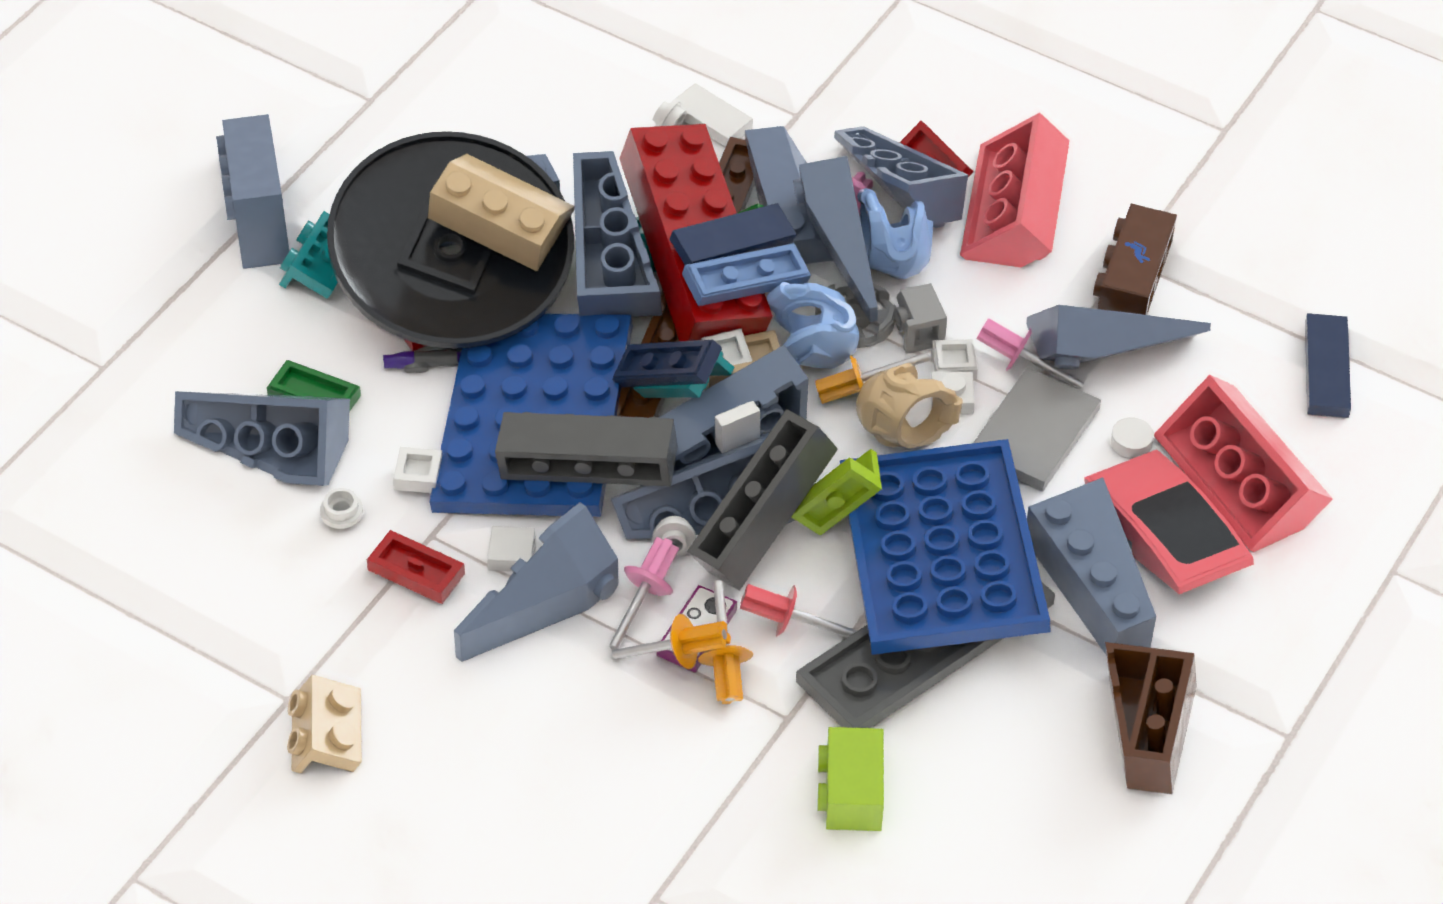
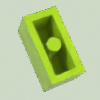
(853, 779)

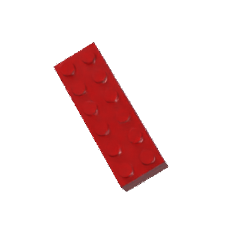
(675, 186)

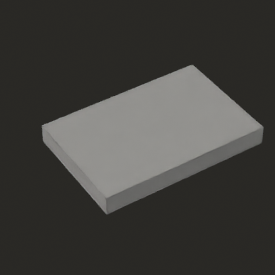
(1041, 423)

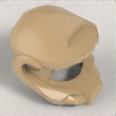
(891, 395)

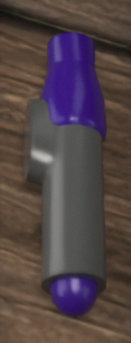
(420, 361)

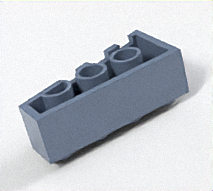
(253, 190)
(610, 254)
(771, 382)
(1092, 564)

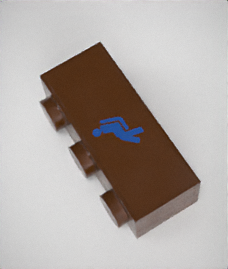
(1135, 260)

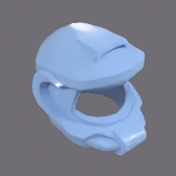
(898, 247)
(815, 339)

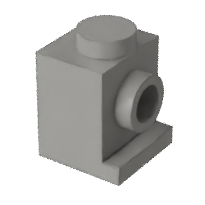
(920, 317)

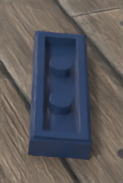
(733, 235)
(667, 363)
(1327, 365)

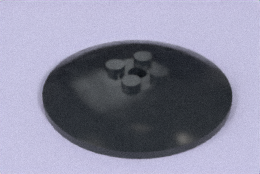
(391, 255)

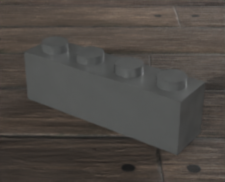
(586, 448)
(762, 499)

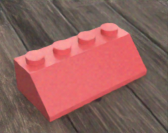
(1016, 195)
(1241, 465)

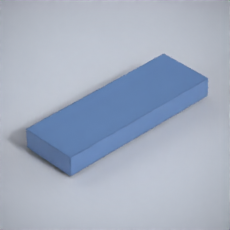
(745, 274)

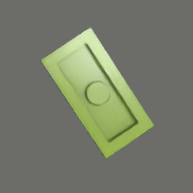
(839, 493)

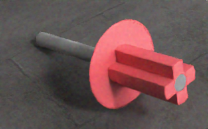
(782, 609)

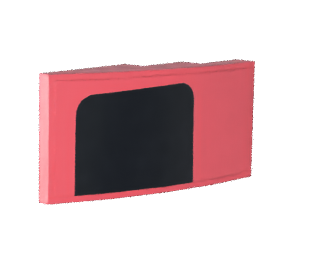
(1172, 523)

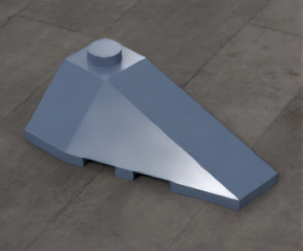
(774, 167)
(908, 173)
(833, 212)
(1086, 334)
(280, 434)
(692, 494)
(556, 583)

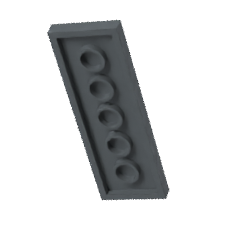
(868, 688)

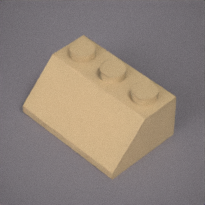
(498, 210)

